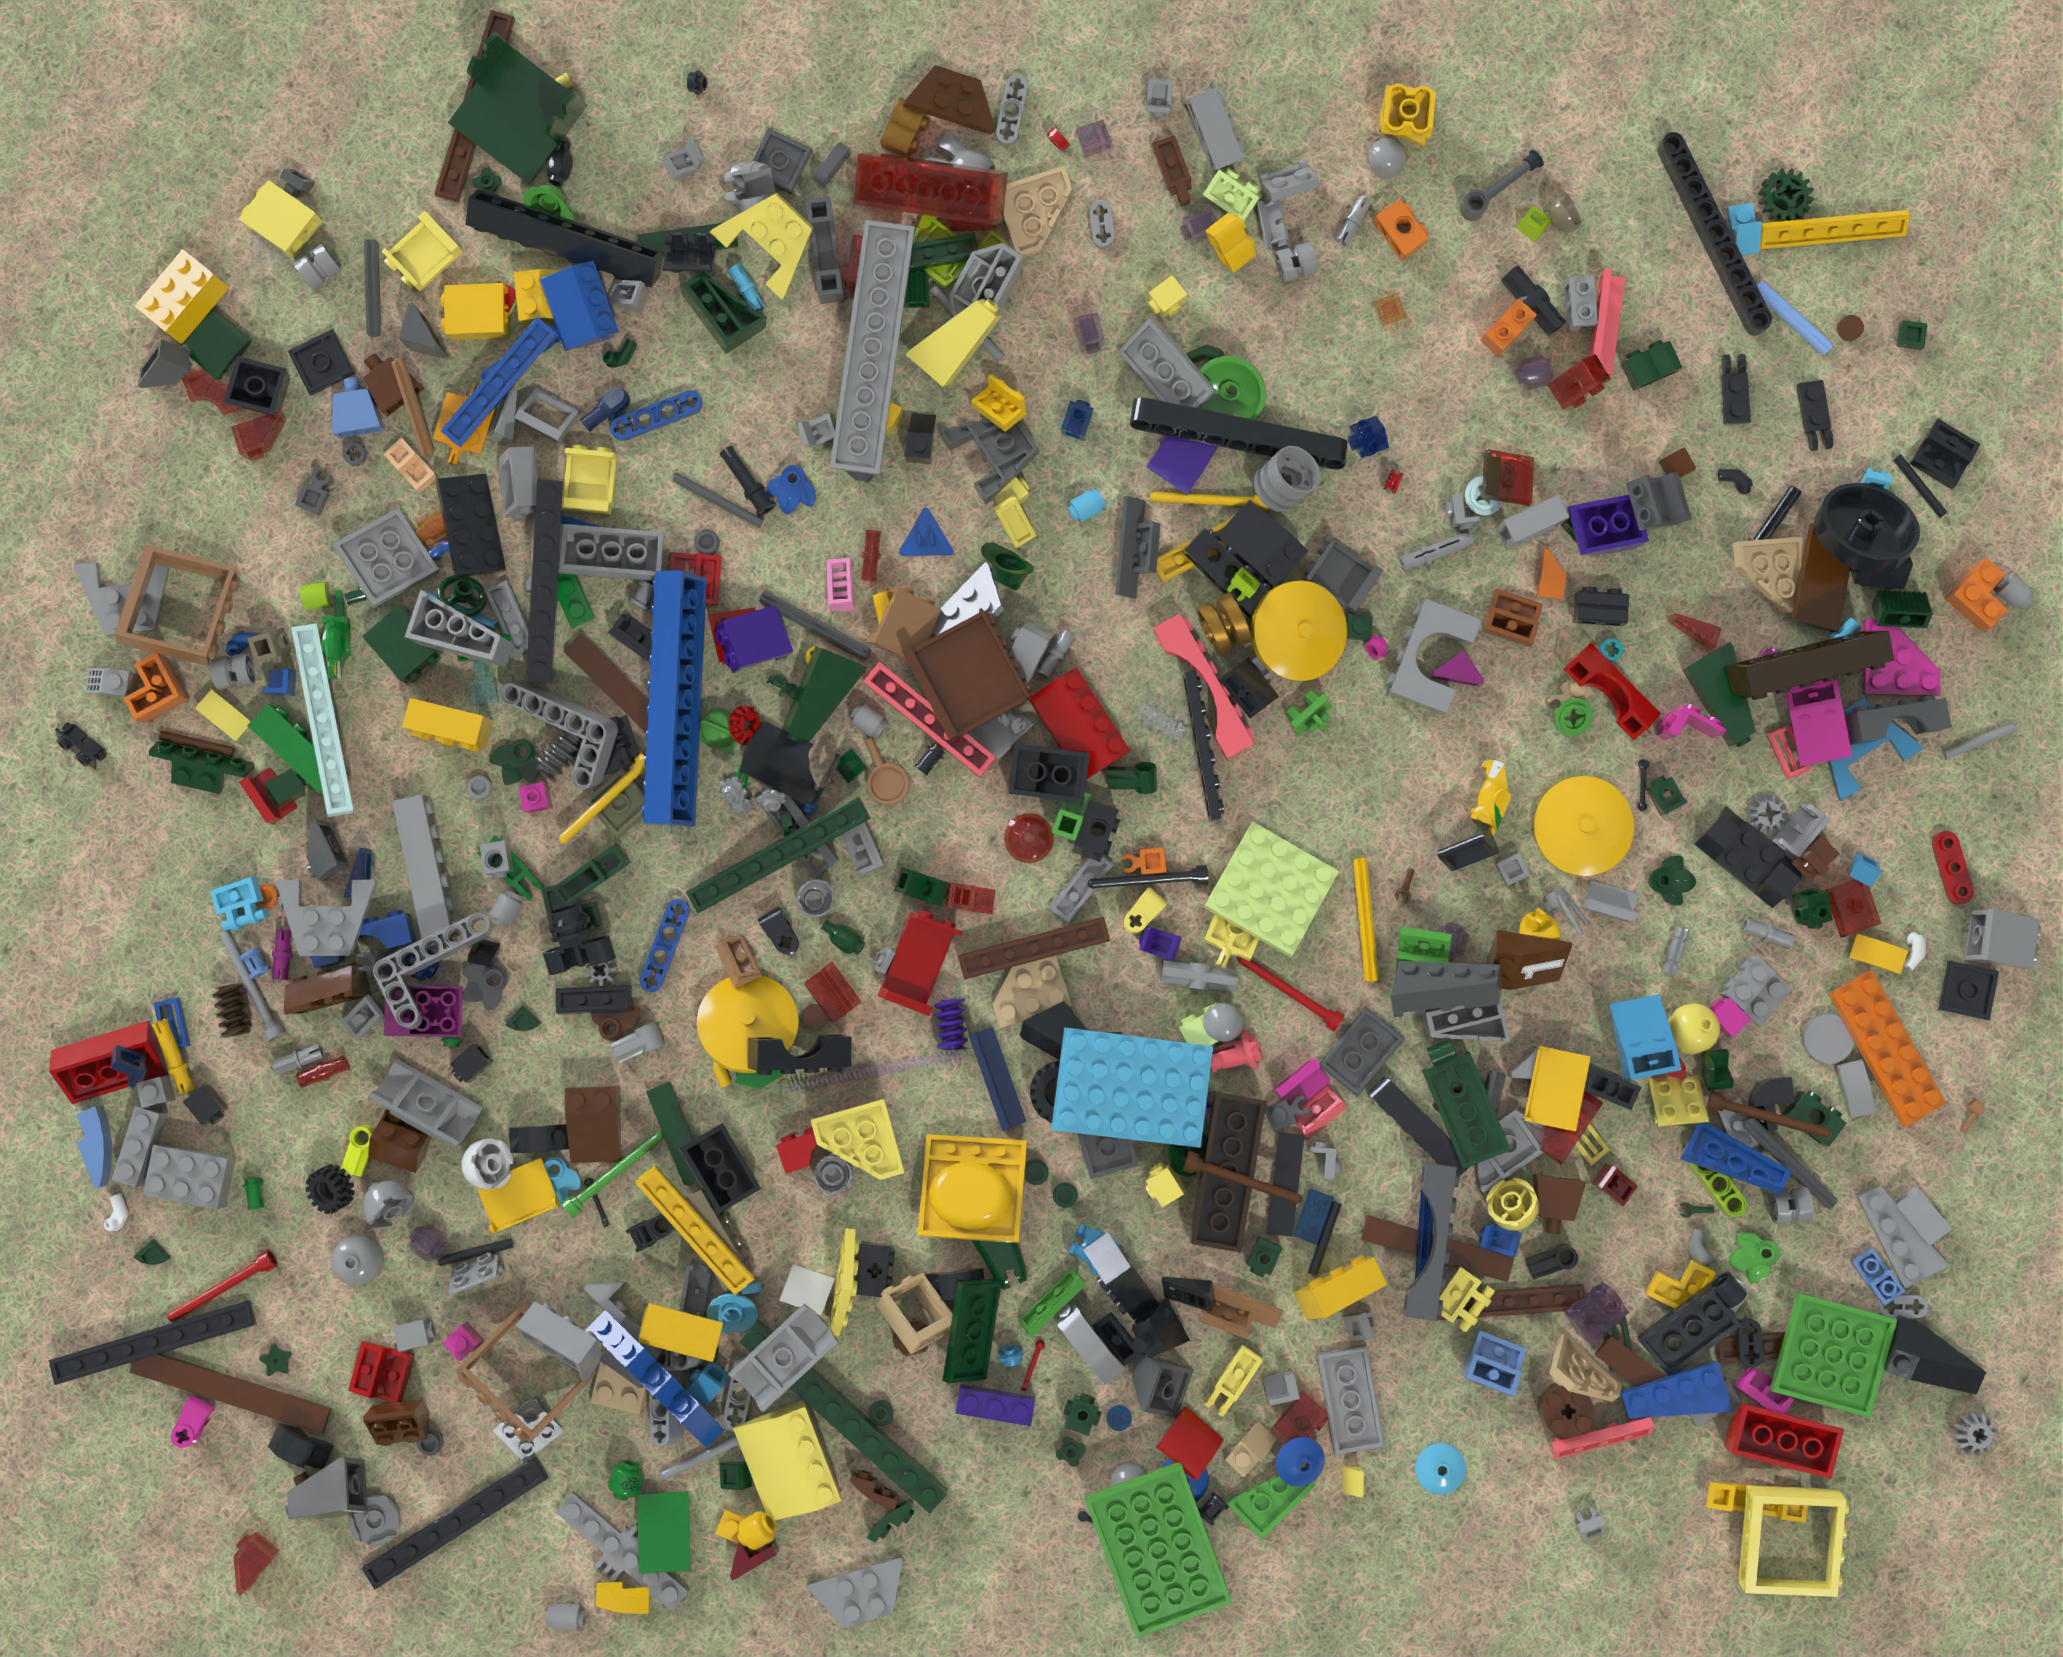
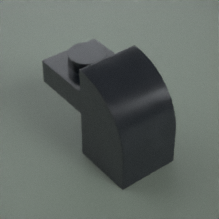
(1768, 1094)
(538, 1138)
(946, 1282)
(298, 1449)

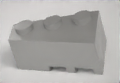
(1214, 128)

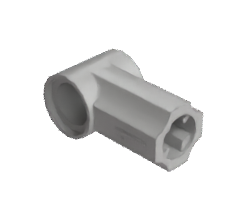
(643, 1040)

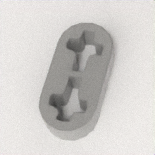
(1107, 224)
(1902, 1311)

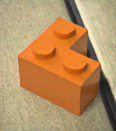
(1973, 595)
(160, 692)

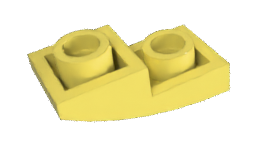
(223, 715)

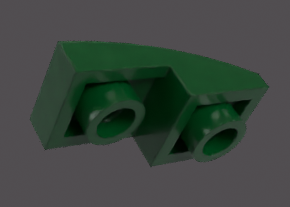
(901, 1514)

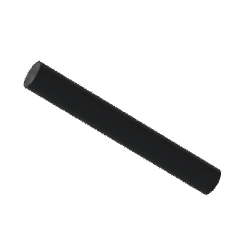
(1920, 486)
(1324, 1238)
(476, 1252)

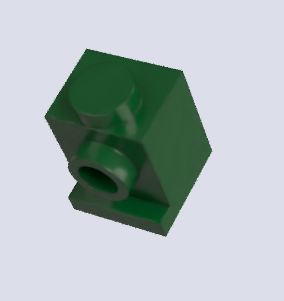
(1663, 804)
(1261, 1247)

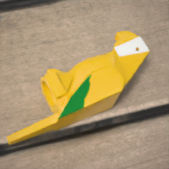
(1493, 796)

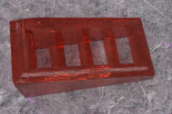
(1700, 631)

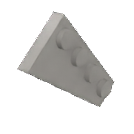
(1903, 1245)

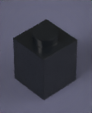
(470, 1063)
(206, 1105)

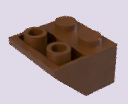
(398, 1143)
(398, 1422)

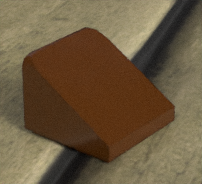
(1678, 462)

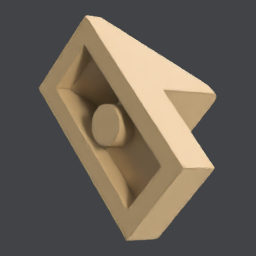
(1251, 1449)

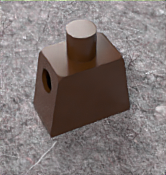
(384, 385)
(1557, 1199)

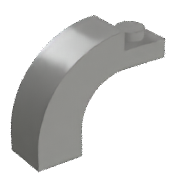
(1088, 1342)

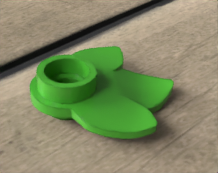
(1749, 1256)

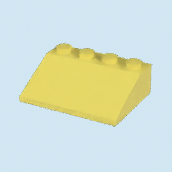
(788, 1462)

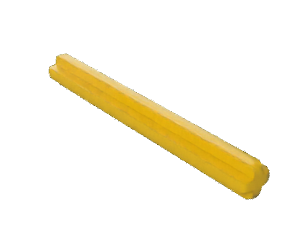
(1365, 920)

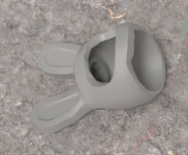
(954, 148)

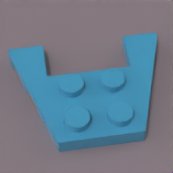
(1901, 742)

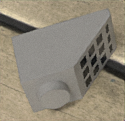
(111, 682)

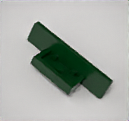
(199, 768)

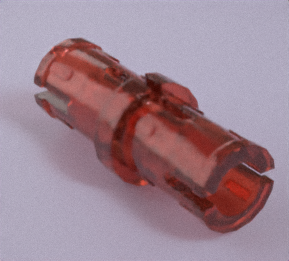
(870, 572)
(323, 1071)

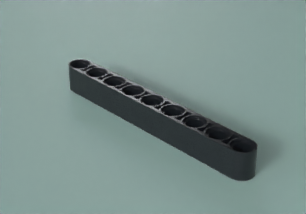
(1715, 222)
(1234, 431)

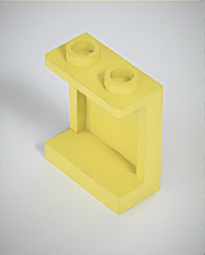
(280, 219)
(422, 253)
(590, 480)

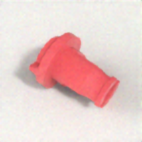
(1238, 1053)

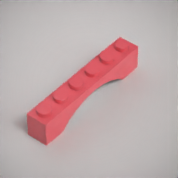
(1178, 641)

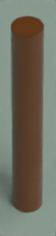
(197, 743)

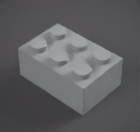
(189, 1176)

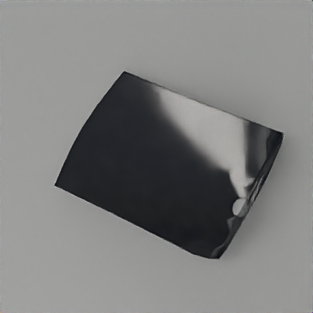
(784, 764)

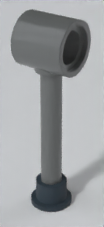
(1482, 198)

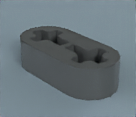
(832, 164)

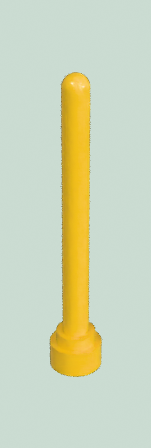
(1206, 499)
(603, 801)

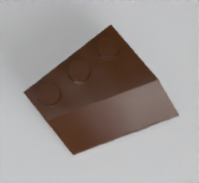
(325, 989)

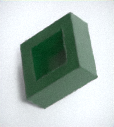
(1912, 335)
(1359, 626)

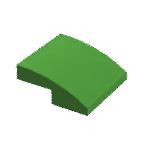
(1423, 946)

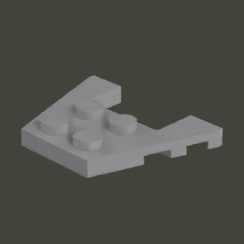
(109, 601)
(325, 928)

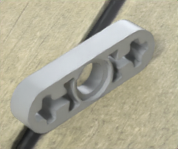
(1001, 126)
(742, 1413)

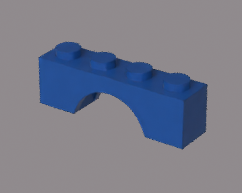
(391, 931)

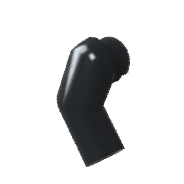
(1737, 476)

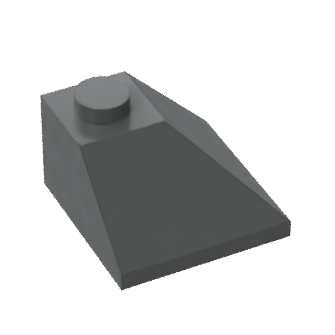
(324, 852)
(1160, 1385)

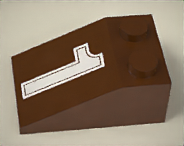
(1528, 959)

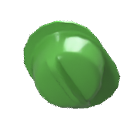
(548, 199)
(716, 731)

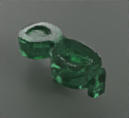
(781, 682)

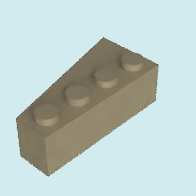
(720, 1224)

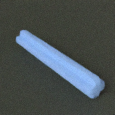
(1794, 318)

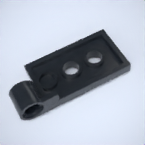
(1707, 1307)

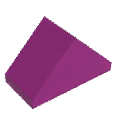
(1459, 670)

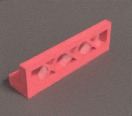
(1608, 304)

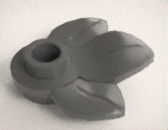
(481, 986)

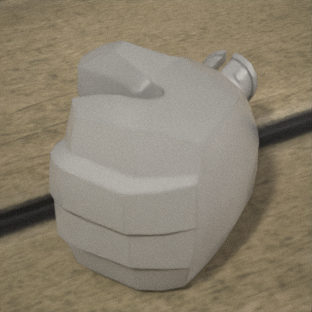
(751, 183)

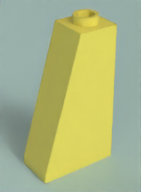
(954, 343)

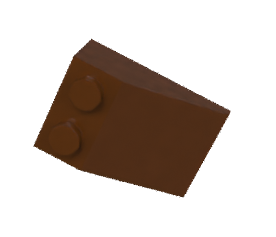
(593, 1123)

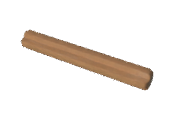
(412, 407)

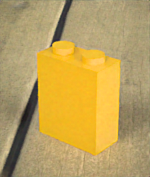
(475, 312)

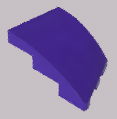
(1180, 461)

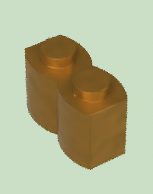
(903, 130)

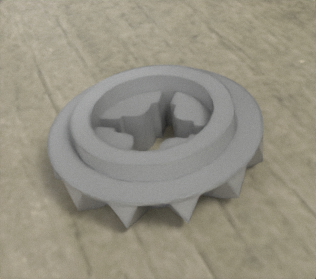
(1761, 823)

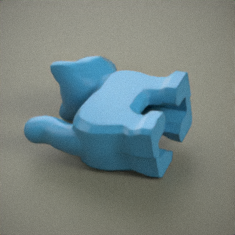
(1089, 1236)

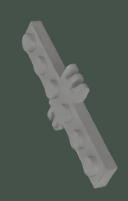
(619, 1550)

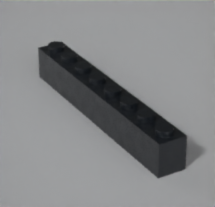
(563, 237)
(545, 579)

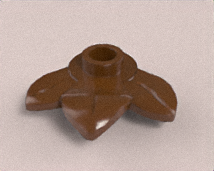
(622, 1021)

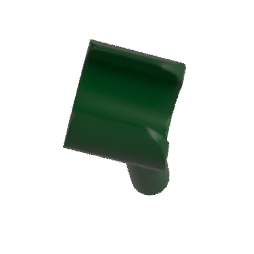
(1696, 1209)

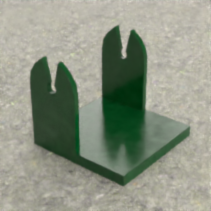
(515, 109)

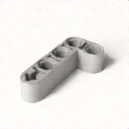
(663, 1425)

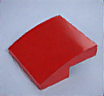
(703, 565)
(381, 1372)
(1190, 1443)

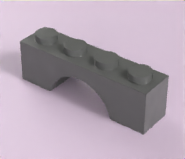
(825, 250)
(1923, 717)

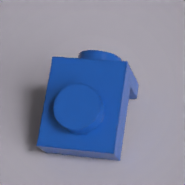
(1500, 1240)

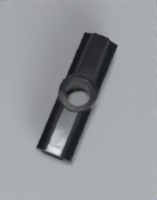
(1535, 298)

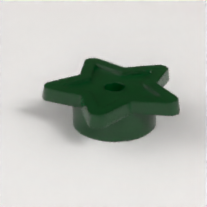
(271, 1366)

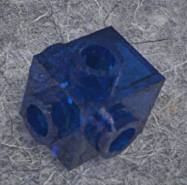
(1368, 437)

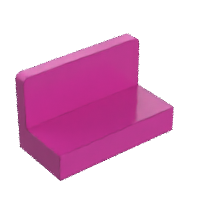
(1304, 1081)

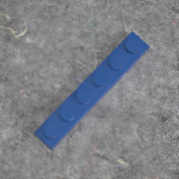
(498, 382)

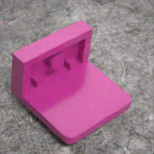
(1672, 723)

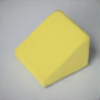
(1353, 1481)

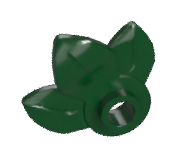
(513, 764)
(1676, 880)

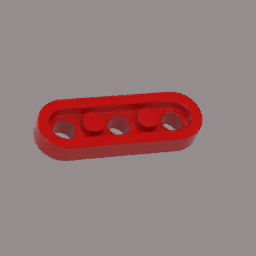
(1945, 858)

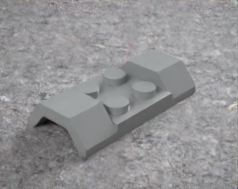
(426, 1104)
(784, 1356)

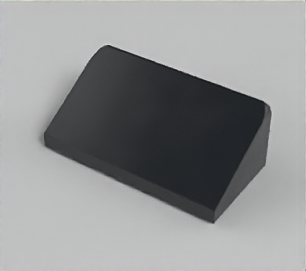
(1116, 1338)

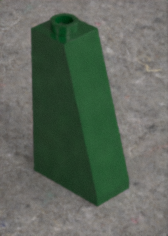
(1712, 687)
(820, 692)

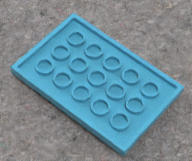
(1132, 1087)

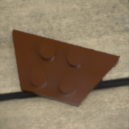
(953, 99)

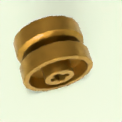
(1224, 624)

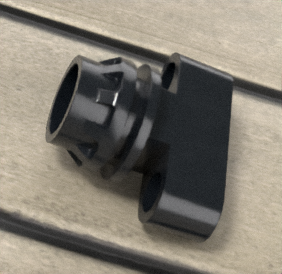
(575, 946)

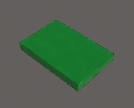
(663, 1532)

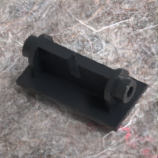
(72, 739)

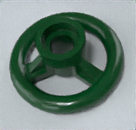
(463, 593)

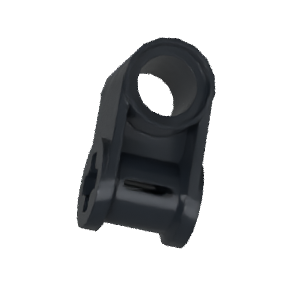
(778, 927)
(647, 1232)

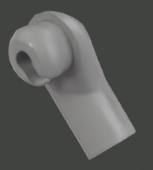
(1697, 1249)

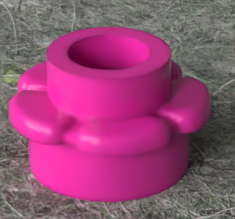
(1376, 647)

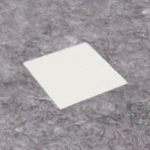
(807, 1288)

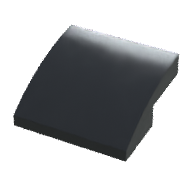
(1945, 453)

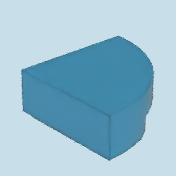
(750, 1289)

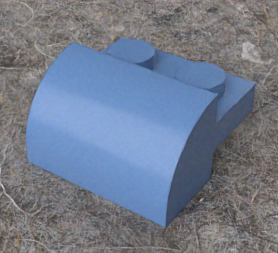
(1494, 1363)

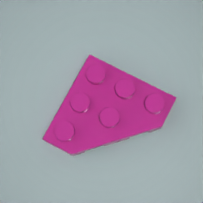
(1906, 676)

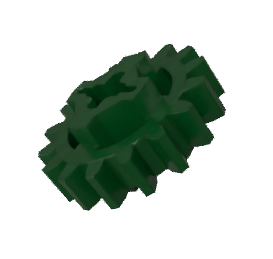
(1791, 186)

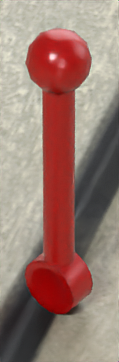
(1040, 1345)

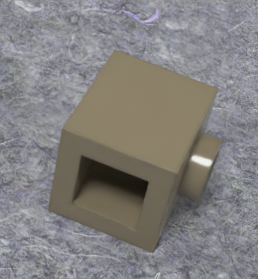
(269, 644)

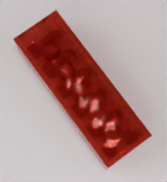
(930, 188)

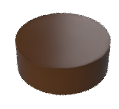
(1850, 328)
(814, 1017)

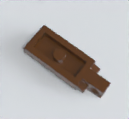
(1173, 168)

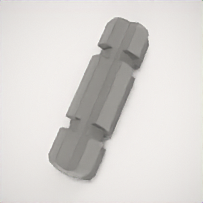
(1676, 951)

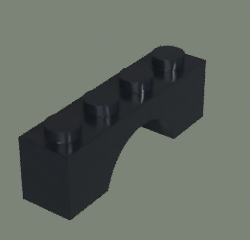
(828, 1052)

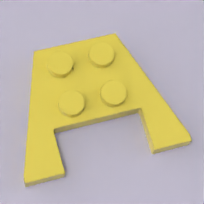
(777, 230)

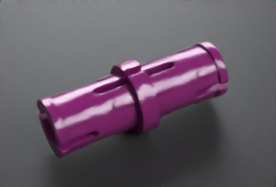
(282, 954)

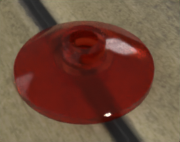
(1028, 851)

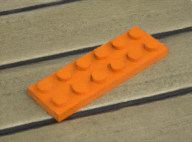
(1887, 1048)

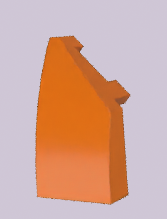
(1552, 577)

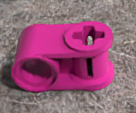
(193, 1419)

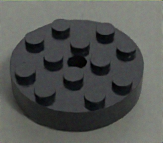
(1867, 527)

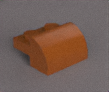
(1512, 618)

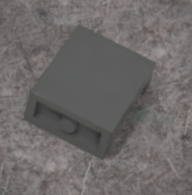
(1658, 501)
(1343, 575)

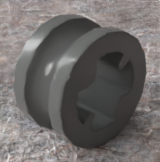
(349, 459)

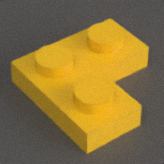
(1676, 1292)

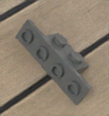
(1137, 547)

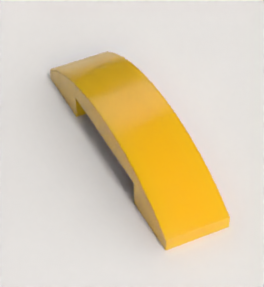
(1732, 1497)

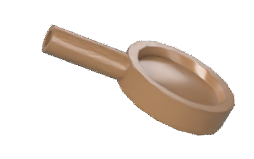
(887, 781)

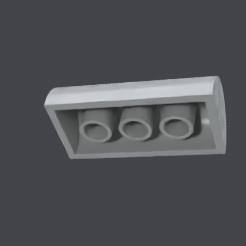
(610, 552)

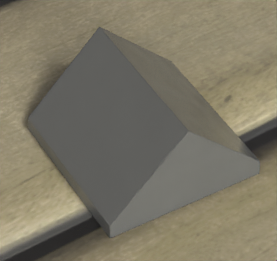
(418, 334)

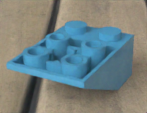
(1644, 1038)

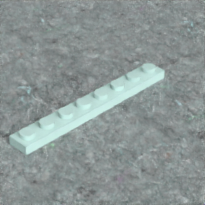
(322, 720)

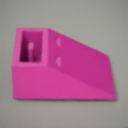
(1818, 723)

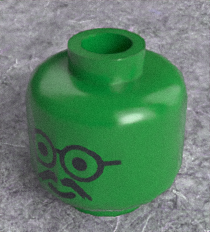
(626, 1480)

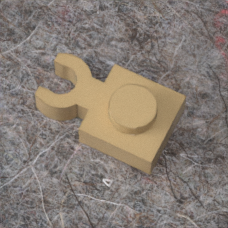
(1571, 689)

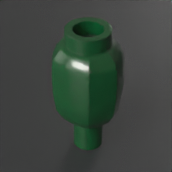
(844, 938)

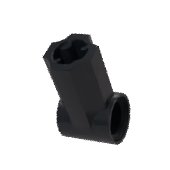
(1548, 1261)

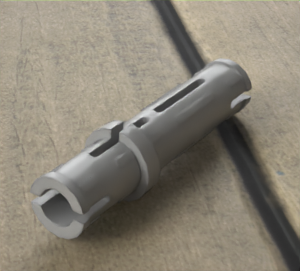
(1426, 555)

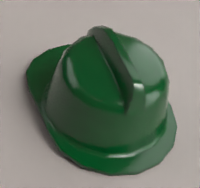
(1006, 565)

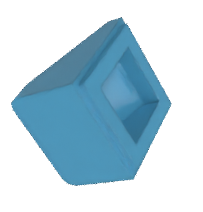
(1865, 869)

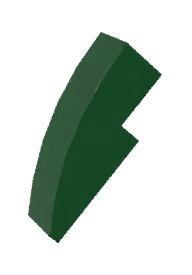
(591, 875)

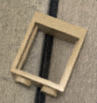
(931, 1302)

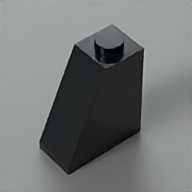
(1047, 1028)

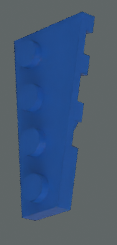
(1728, 1156)
(1684, 1393)

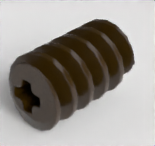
(231, 1010)

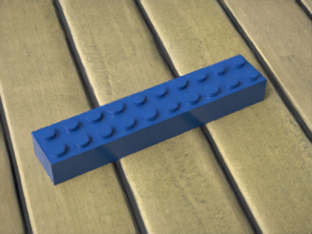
(674, 699)

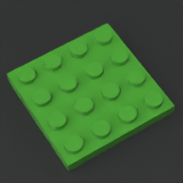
(1833, 1354)

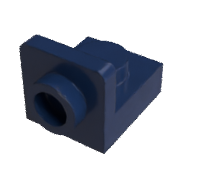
(130, 1063)

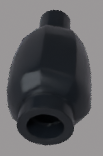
(560, 165)

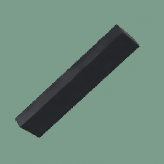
(1285, 1176)

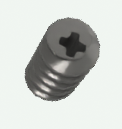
(558, 755)

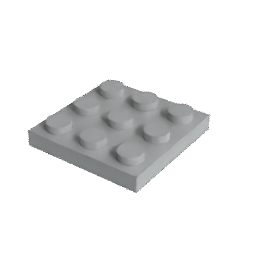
(385, 558)

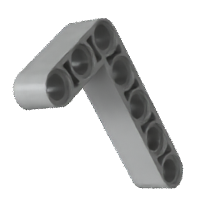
(569, 722)
(424, 960)

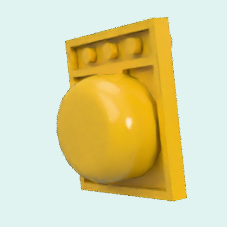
(972, 1188)

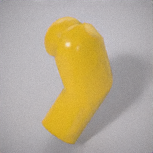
(721, 1075)

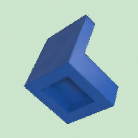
(281, 682)

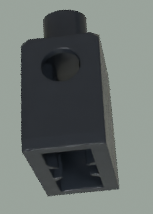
(1158, 1330)

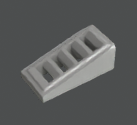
(503, 422)

